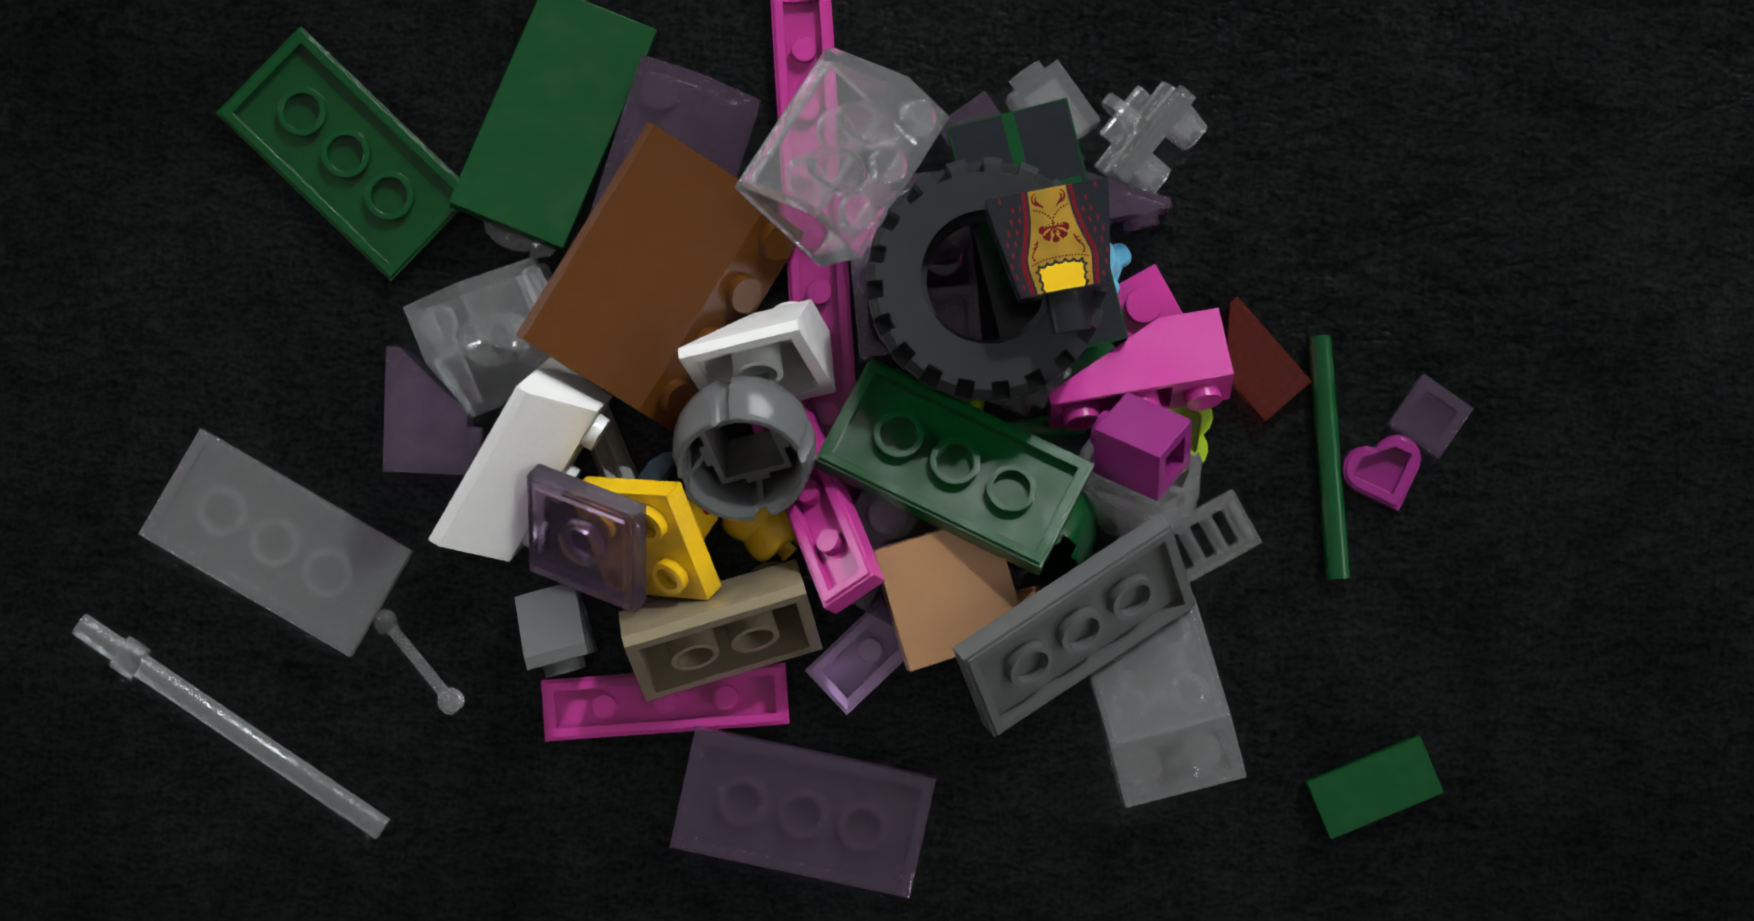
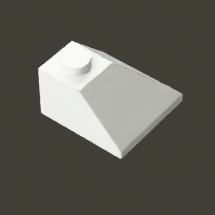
(782, 340)

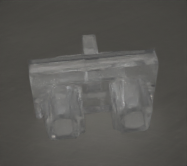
(1139, 128)

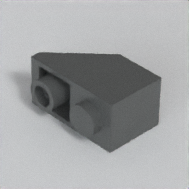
(555, 629)

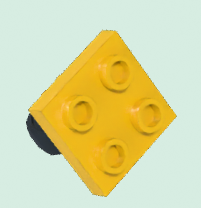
(676, 531)

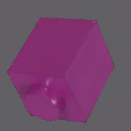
(1141, 445)

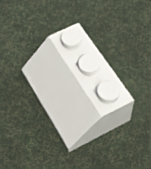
(542, 423)

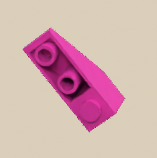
(1168, 362)

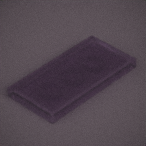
(802, 811)

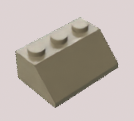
(739, 629)

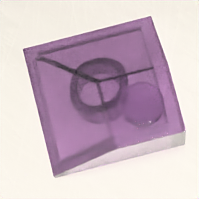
(424, 422)

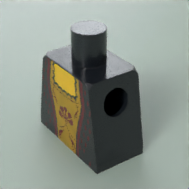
(1055, 247)

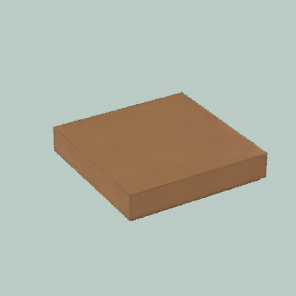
(941, 593)

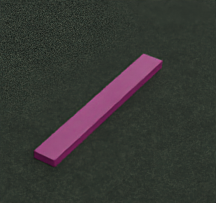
(799, 38)

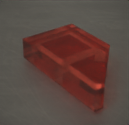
(1261, 367)

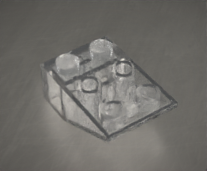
(1166, 715)

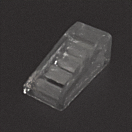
(1237, 519)

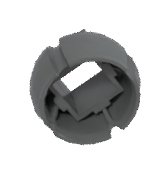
(750, 471)

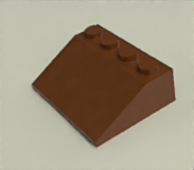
(654, 270)

